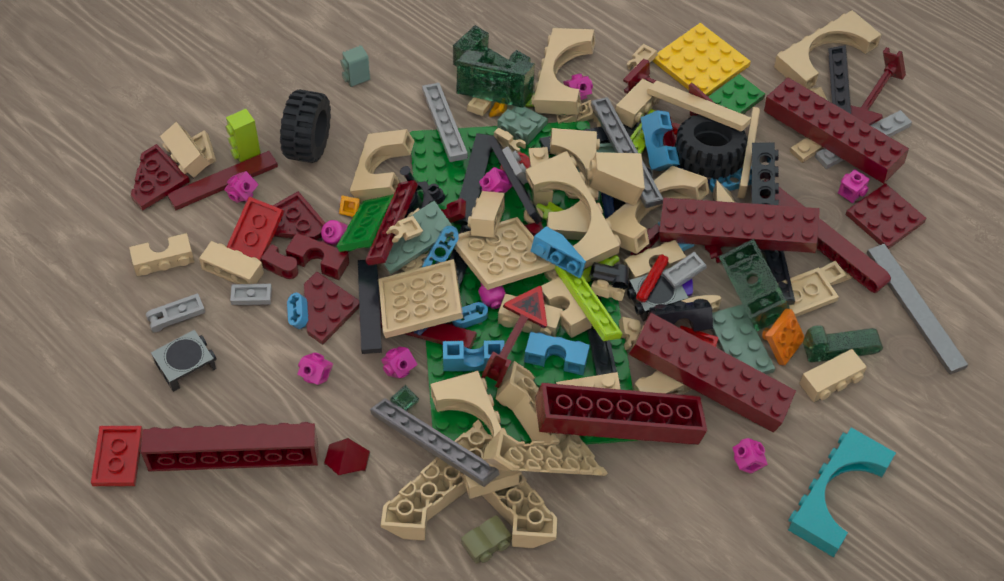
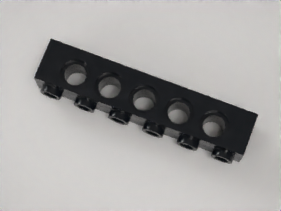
(764, 153)

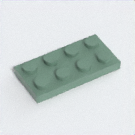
(432, 223)
(740, 338)

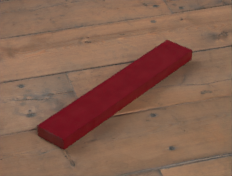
(218, 181)
(396, 211)
(444, 332)

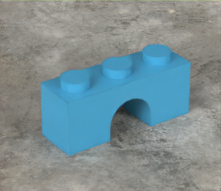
(654, 127)
(542, 346)
(459, 358)

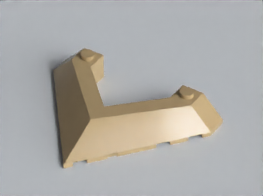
(547, 450)
(442, 484)

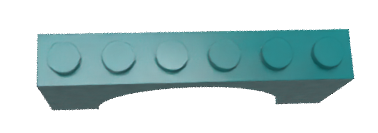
(813, 519)

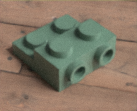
(522, 123)

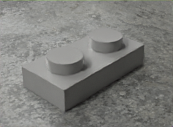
(513, 159)
(251, 294)

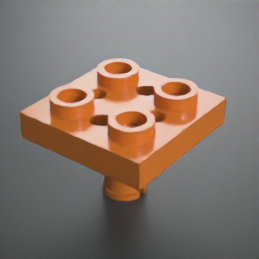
(784, 336)

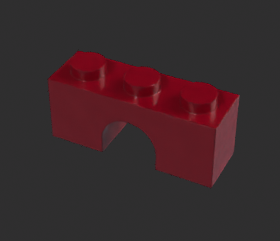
(305, 249)

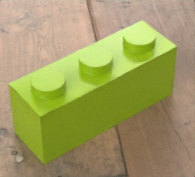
(242, 135)

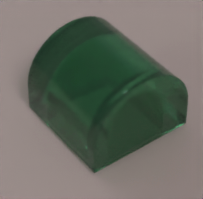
(404, 398)

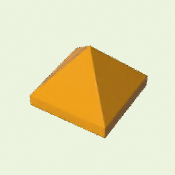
(498, 109)
(349, 205)

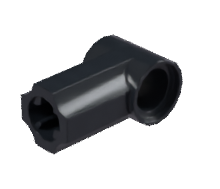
(615, 275)

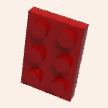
(255, 228)
(117, 456)

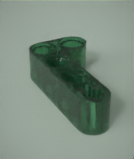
(825, 346)

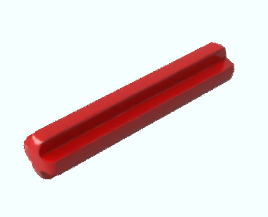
(652, 278)

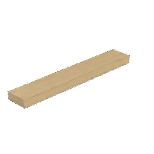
(699, 105)
(748, 154)

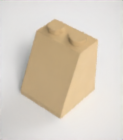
(617, 175)

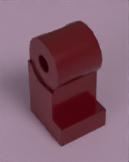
(279, 264)

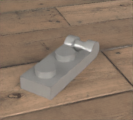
(175, 312)

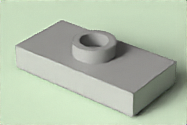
(684, 270)

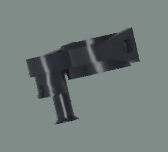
(430, 192)

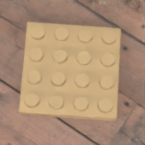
(504, 257)
(420, 298)

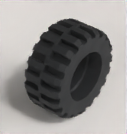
(305, 126)
(710, 147)

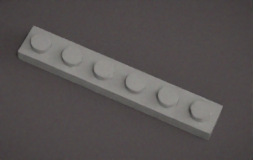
(444, 122)
(890, 126)

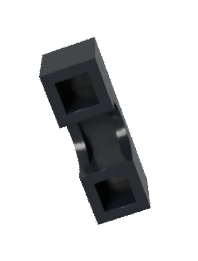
(697, 312)

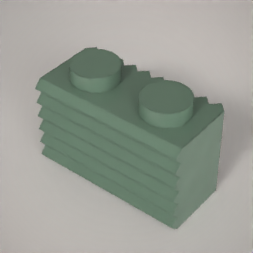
(355, 66)

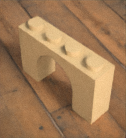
(375, 151)

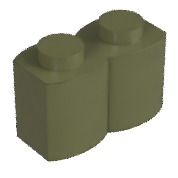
(486, 540)

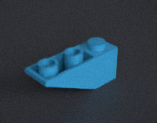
(557, 250)

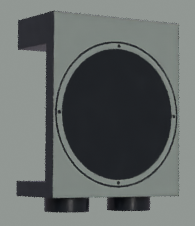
(661, 294)
(182, 358)

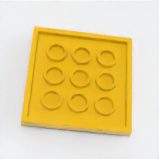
(701, 59)

